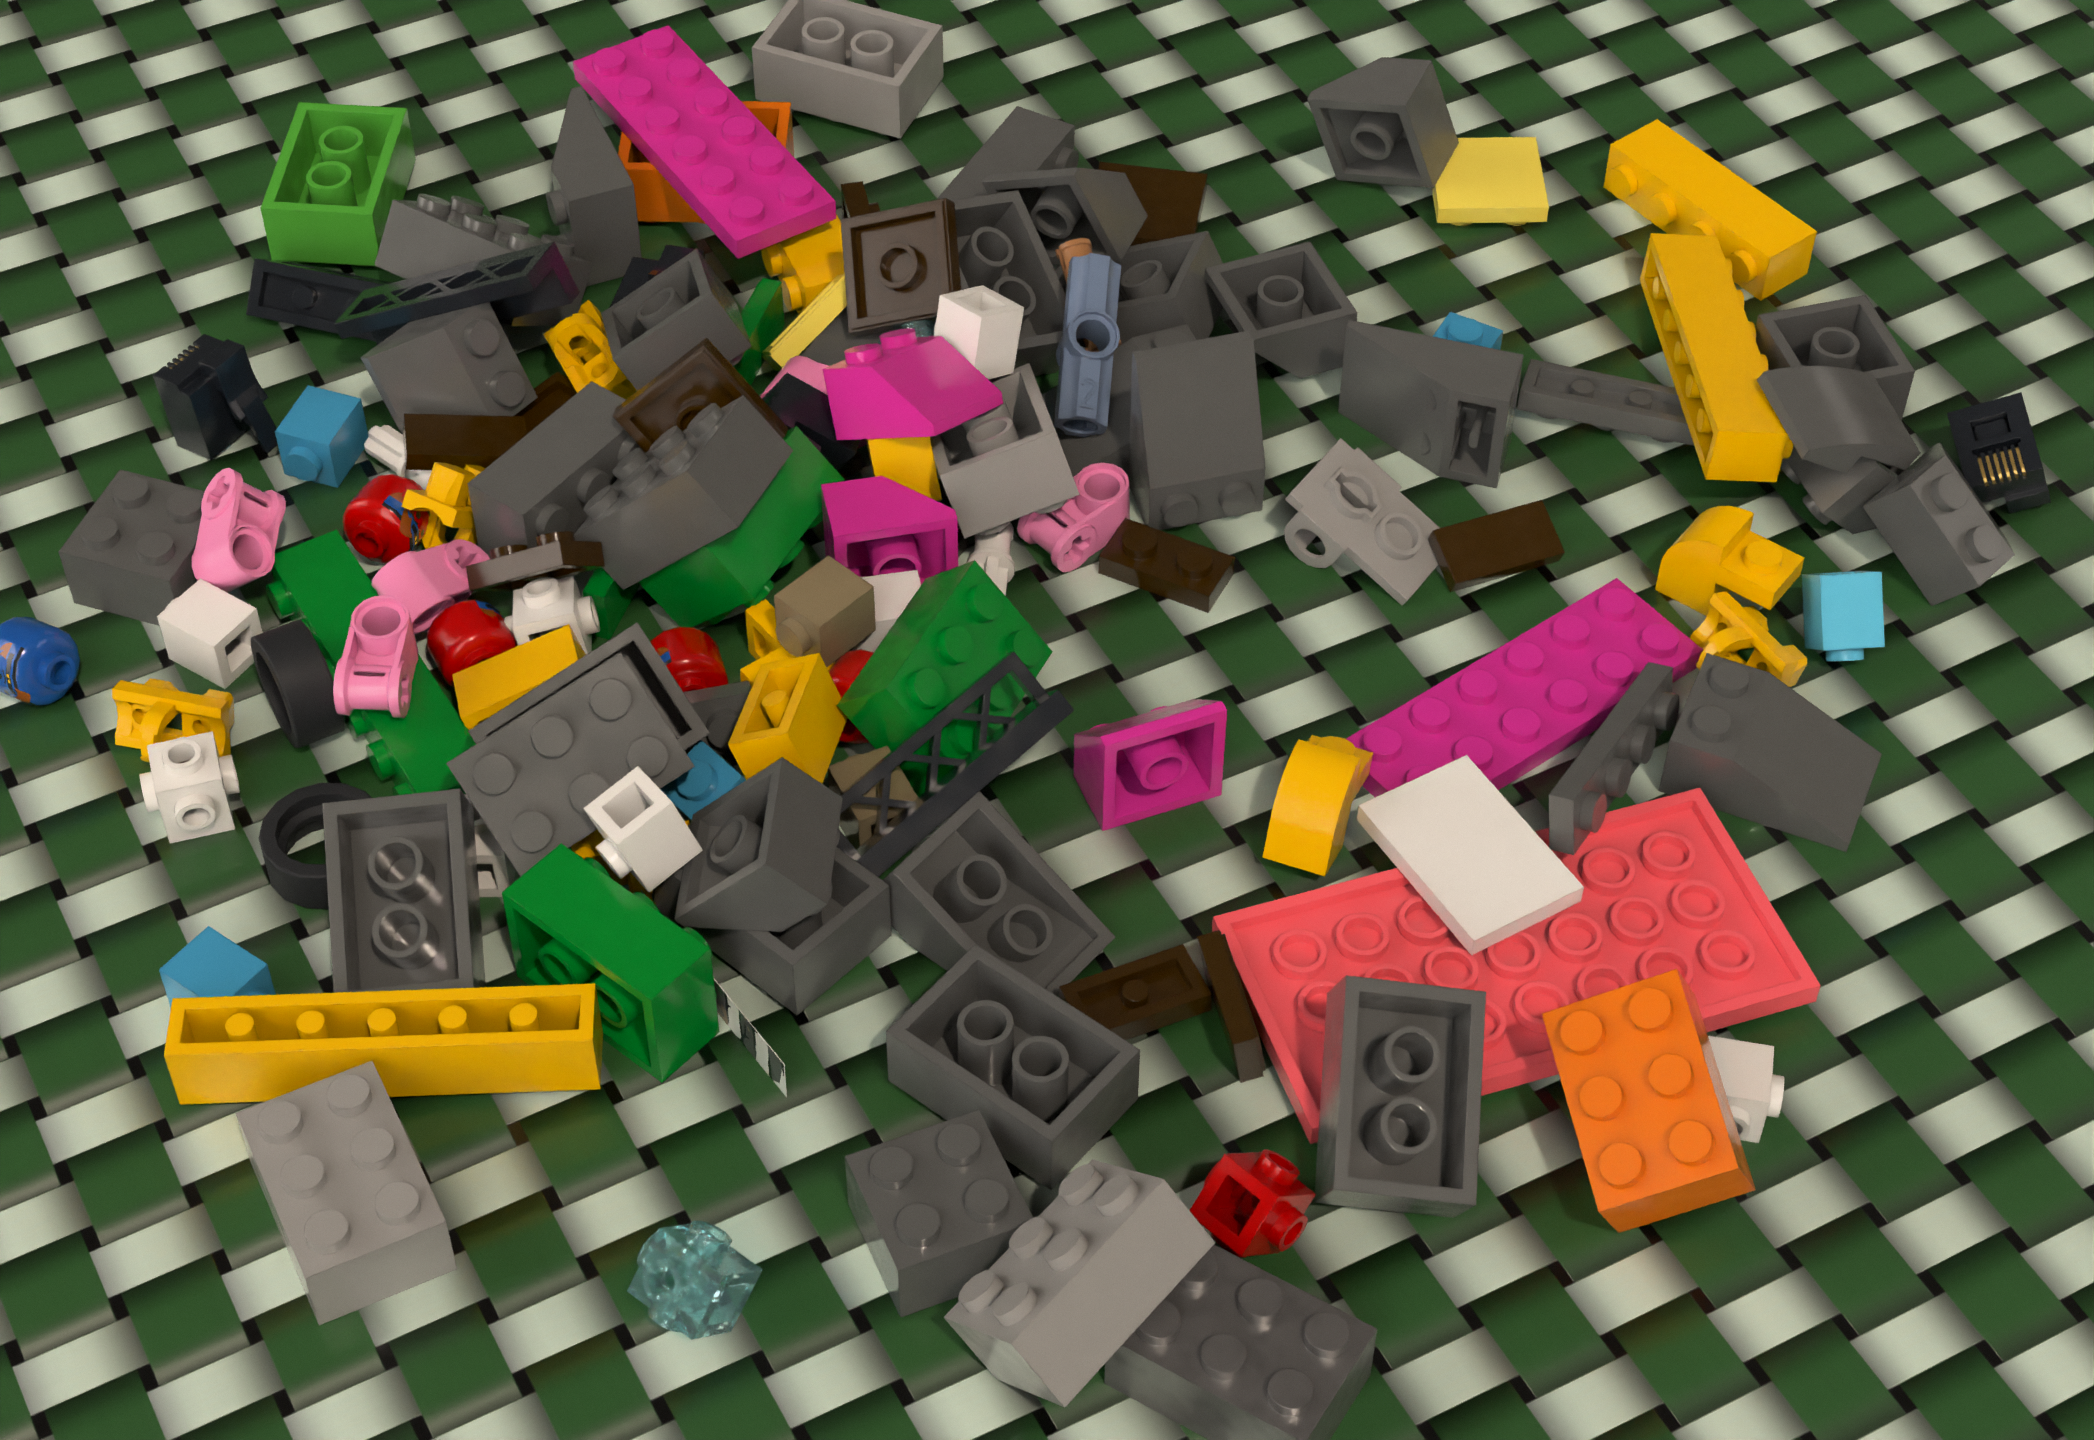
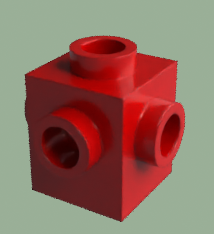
(1253, 1203)

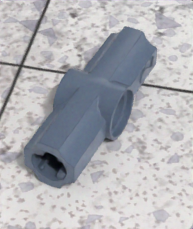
(1083, 374)

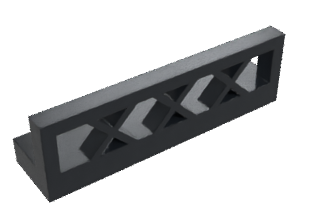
(510, 282)
(304, 294)
(966, 777)

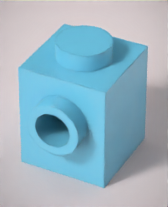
(1843, 613)

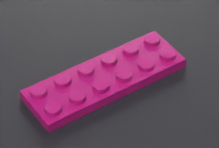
(704, 141)
(1529, 693)

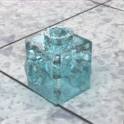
(693, 1279)

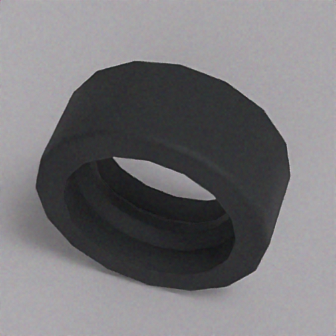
(297, 683)
(286, 824)

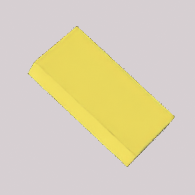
(807, 324)

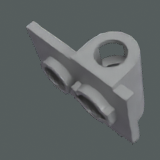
(1364, 516)

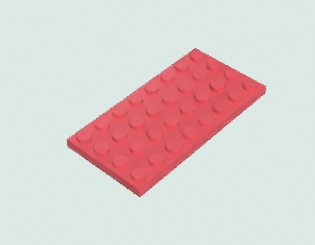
(1655, 899)

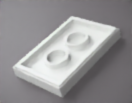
(1469, 854)

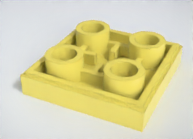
(1492, 183)

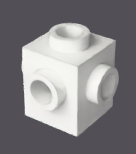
(549, 605)
(190, 786)

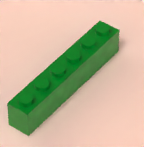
(322, 588)

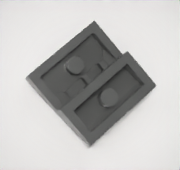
(1837, 416)

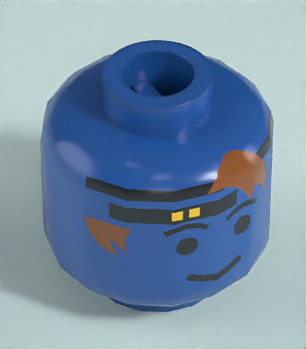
(36, 661)

